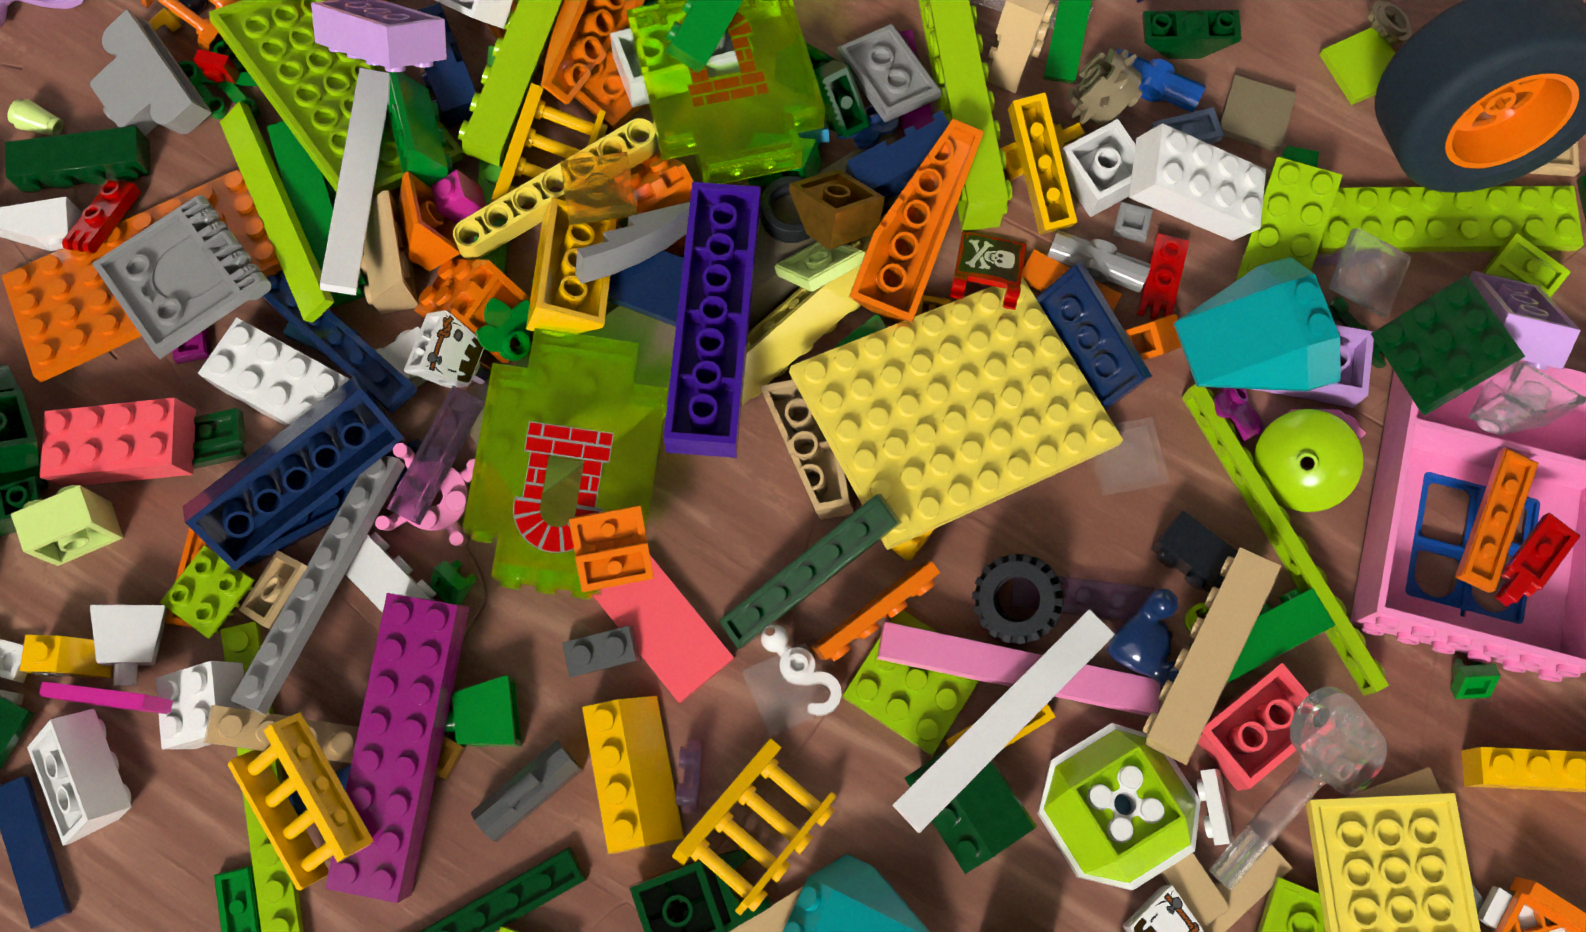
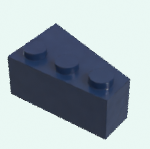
(449, 78)

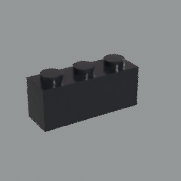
(1193, 552)

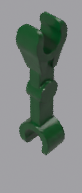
(1340, 311)

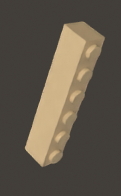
(1212, 655)

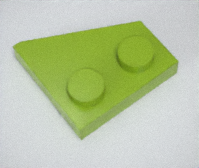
(1528, 264)

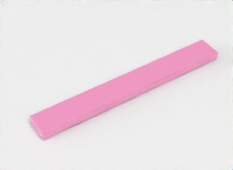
(1008, 665)

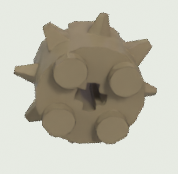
(1106, 88)

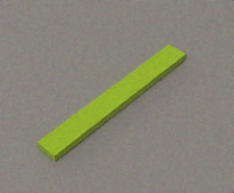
(276, 212)

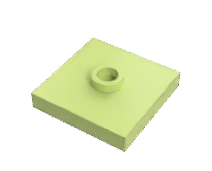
(819, 265)

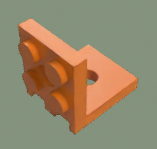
(662, 185)
(464, 291)

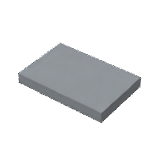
(889, 73)

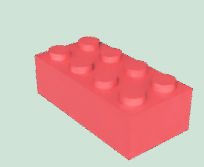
(118, 442)

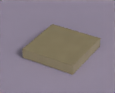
(1257, 113)

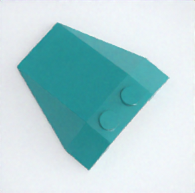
(1264, 333)
(851, 899)

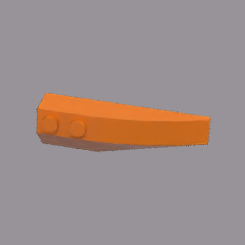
(581, 42)
(914, 227)

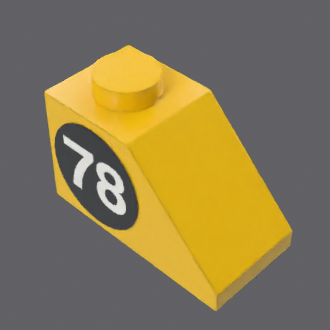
(61, 657)

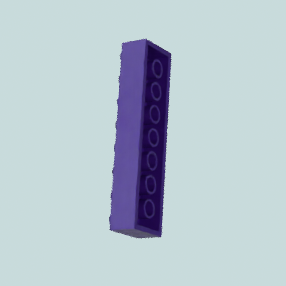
(713, 321)

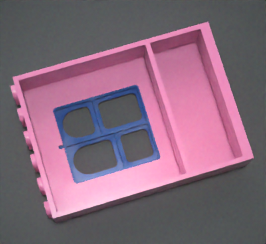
(1452, 450)

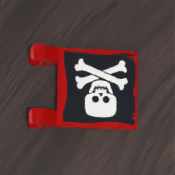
(989, 263)

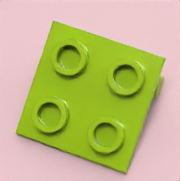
(207, 592)

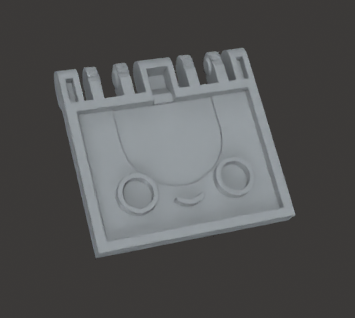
(180, 278)

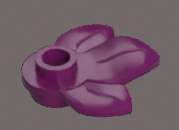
(1233, 404)

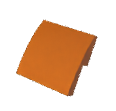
(611, 548)

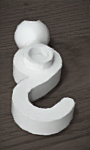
(798, 668)

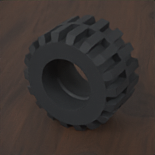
(989, 608)

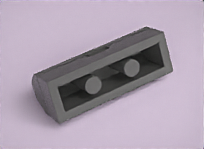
(526, 791)

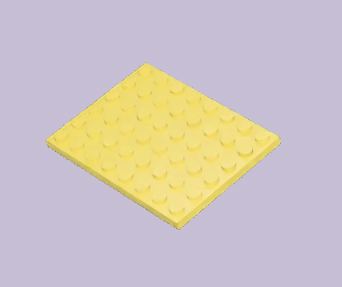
(954, 409)

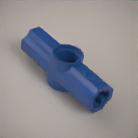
(1162, 83)

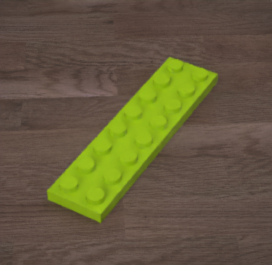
(1456, 222)

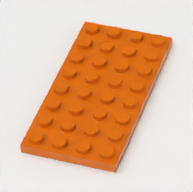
(69, 310)

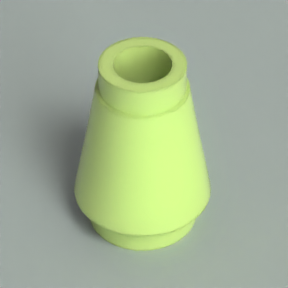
(33, 118)

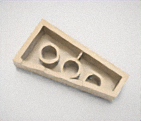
(809, 450)

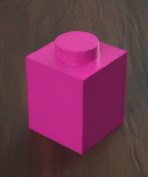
(457, 196)

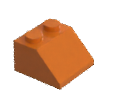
(425, 231)

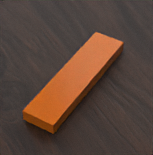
(1497, 520)

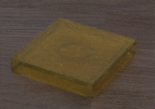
(598, 188)

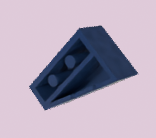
(892, 166)

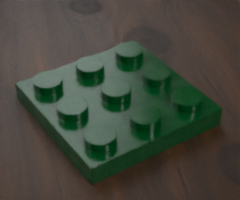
(1447, 345)

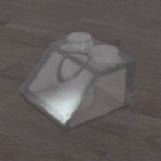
(1522, 400)

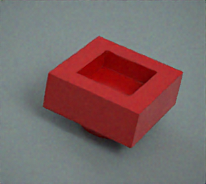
(216, 66)

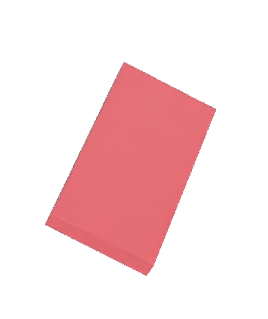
(667, 632)

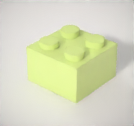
(66, 525)

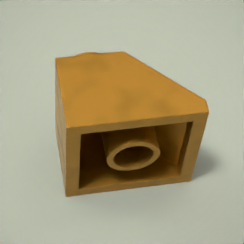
(836, 208)

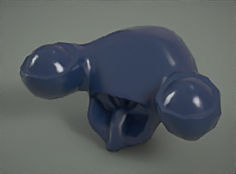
(1145, 641)

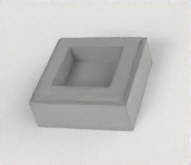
(1132, 222)

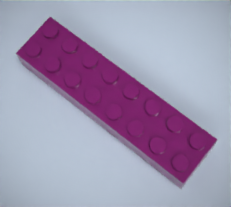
(400, 743)

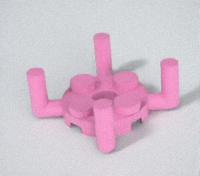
(444, 514)

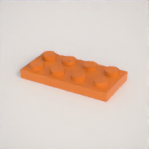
(605, 92)
(886, 604)

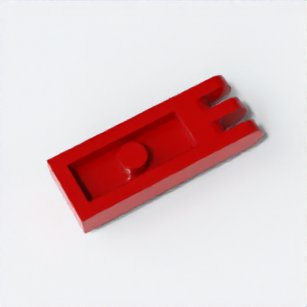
(101, 216)
(1164, 276)

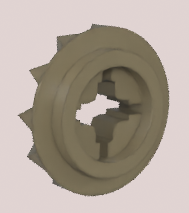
(1390, 22)

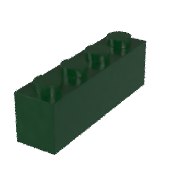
(77, 159)

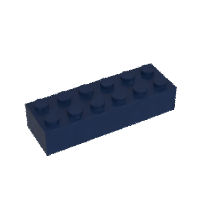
(292, 474)

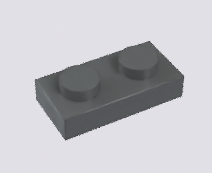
(600, 651)

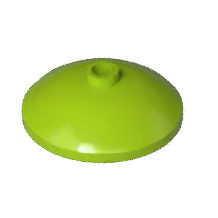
(1318, 436)

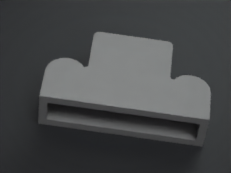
(145, 81)

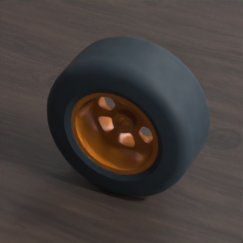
(1486, 92)

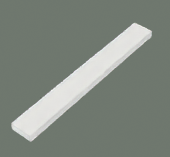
(356, 184)
(1002, 722)

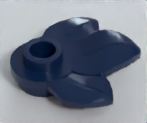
(872, 134)

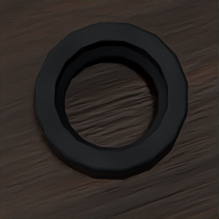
(778, 230)

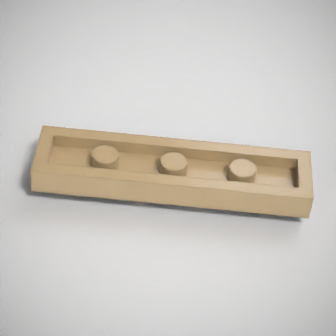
(245, 730)

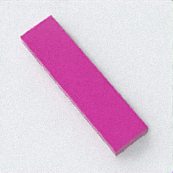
(106, 697)

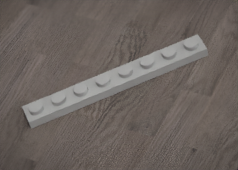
(316, 586)

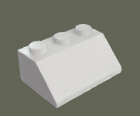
(79, 775)

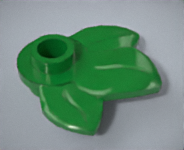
(504, 325)

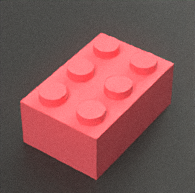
(1253, 728)

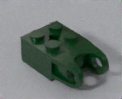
(17, 433)
(707, 897)

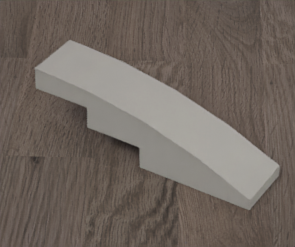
(628, 246)

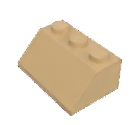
(384, 259)

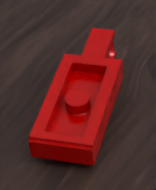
(1536, 559)

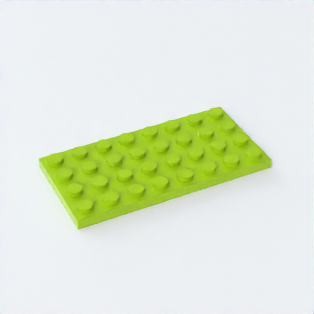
(307, 82)

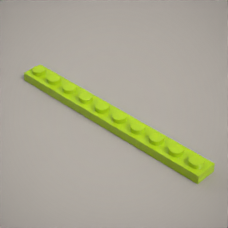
(1289, 547)
(275, 891)

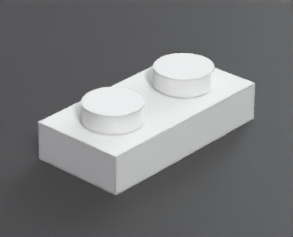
(1218, 822)

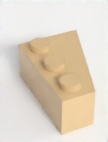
(1019, 38)

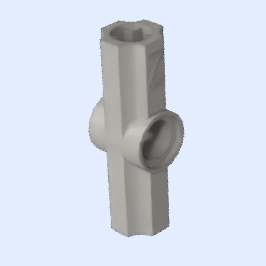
(1100, 260)

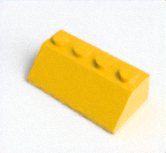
(557, 295)
(632, 773)

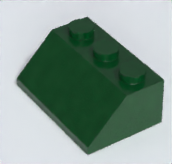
(981, 817)

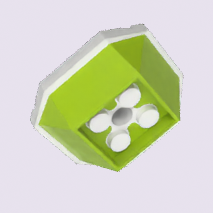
(1089, 829)

